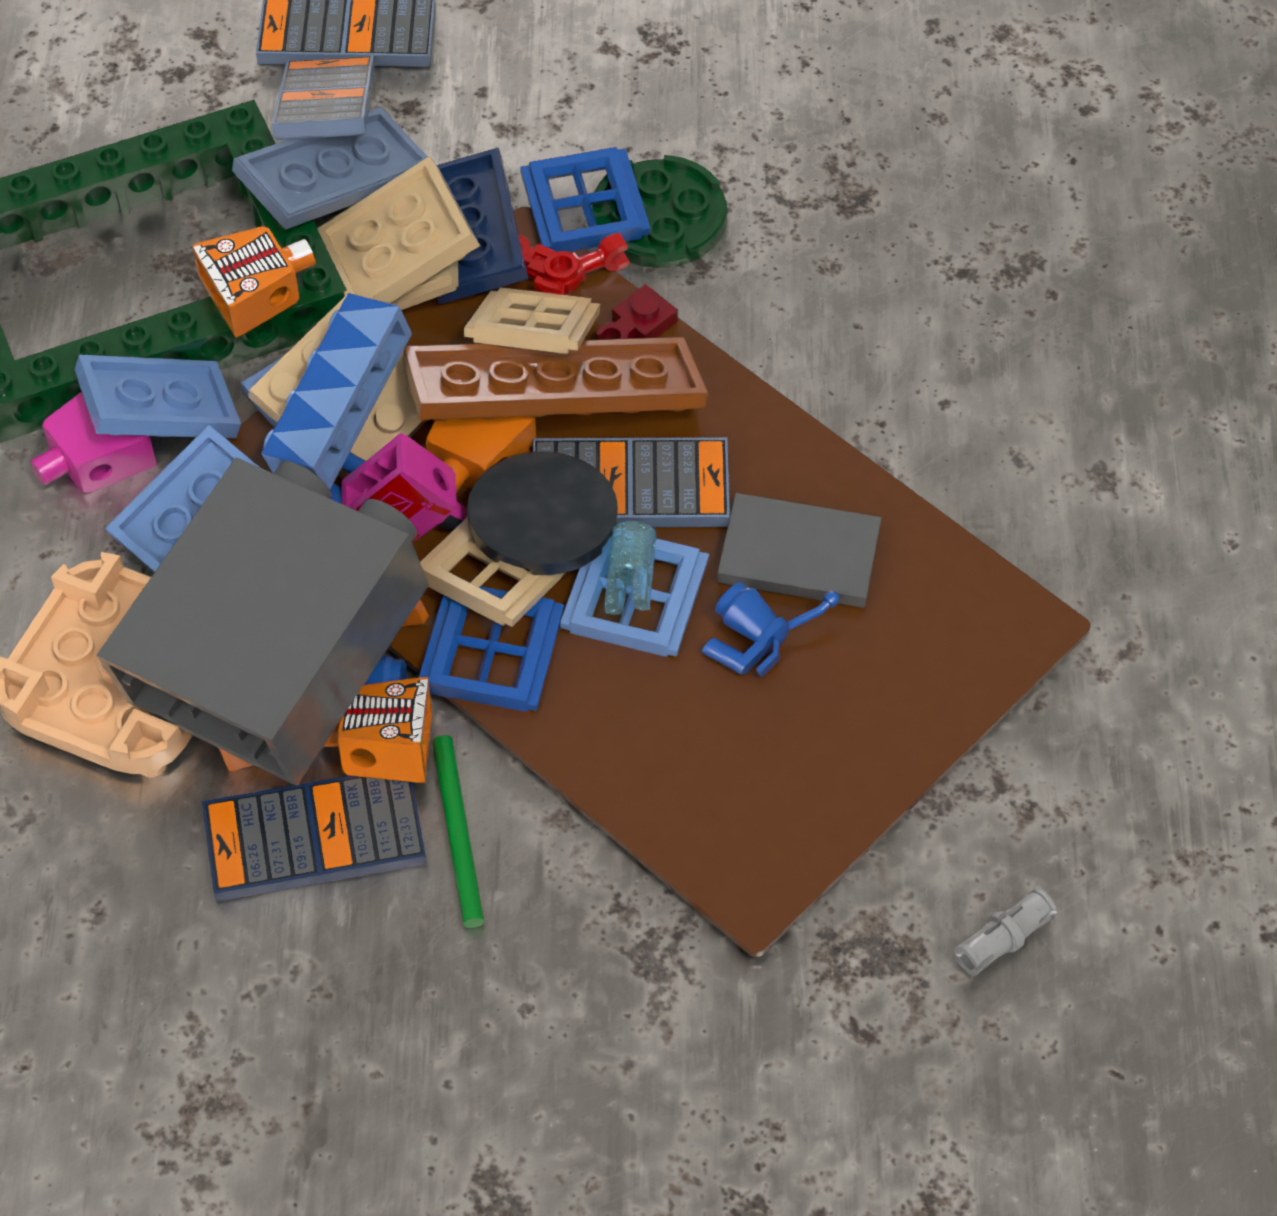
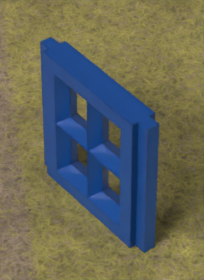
(545, 208)
(533, 666)

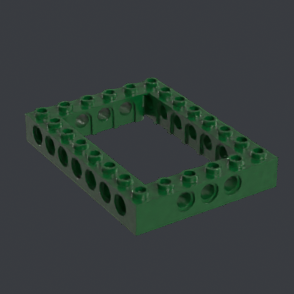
(123, 178)

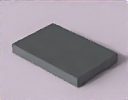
(799, 549)

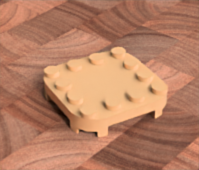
(61, 690)

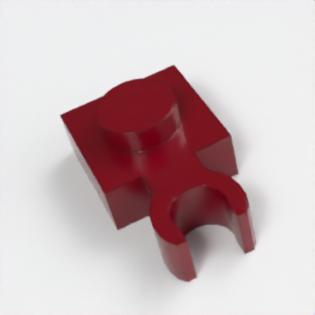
(639, 317)

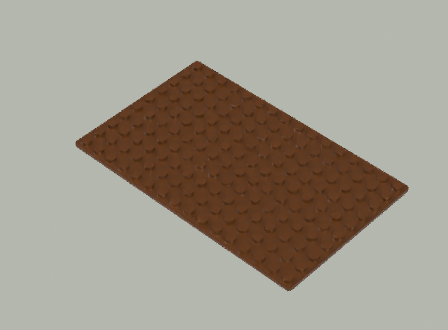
(729, 780)

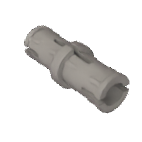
(1005, 931)

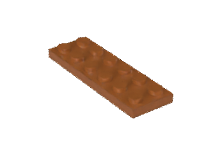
(526, 382)

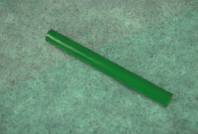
(458, 832)

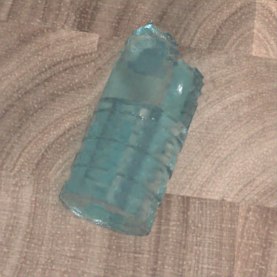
(630, 566)

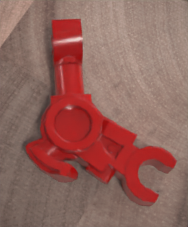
(564, 271)

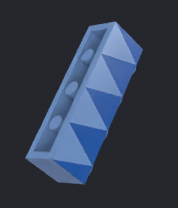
(339, 387)

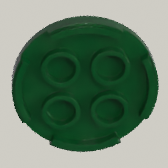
(682, 209)

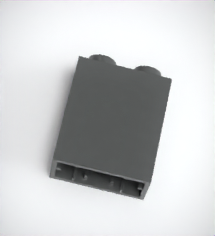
(267, 616)

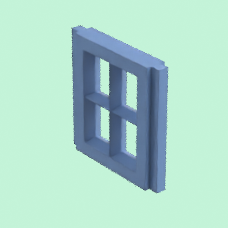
(675, 614)

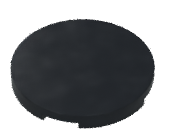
(542, 512)

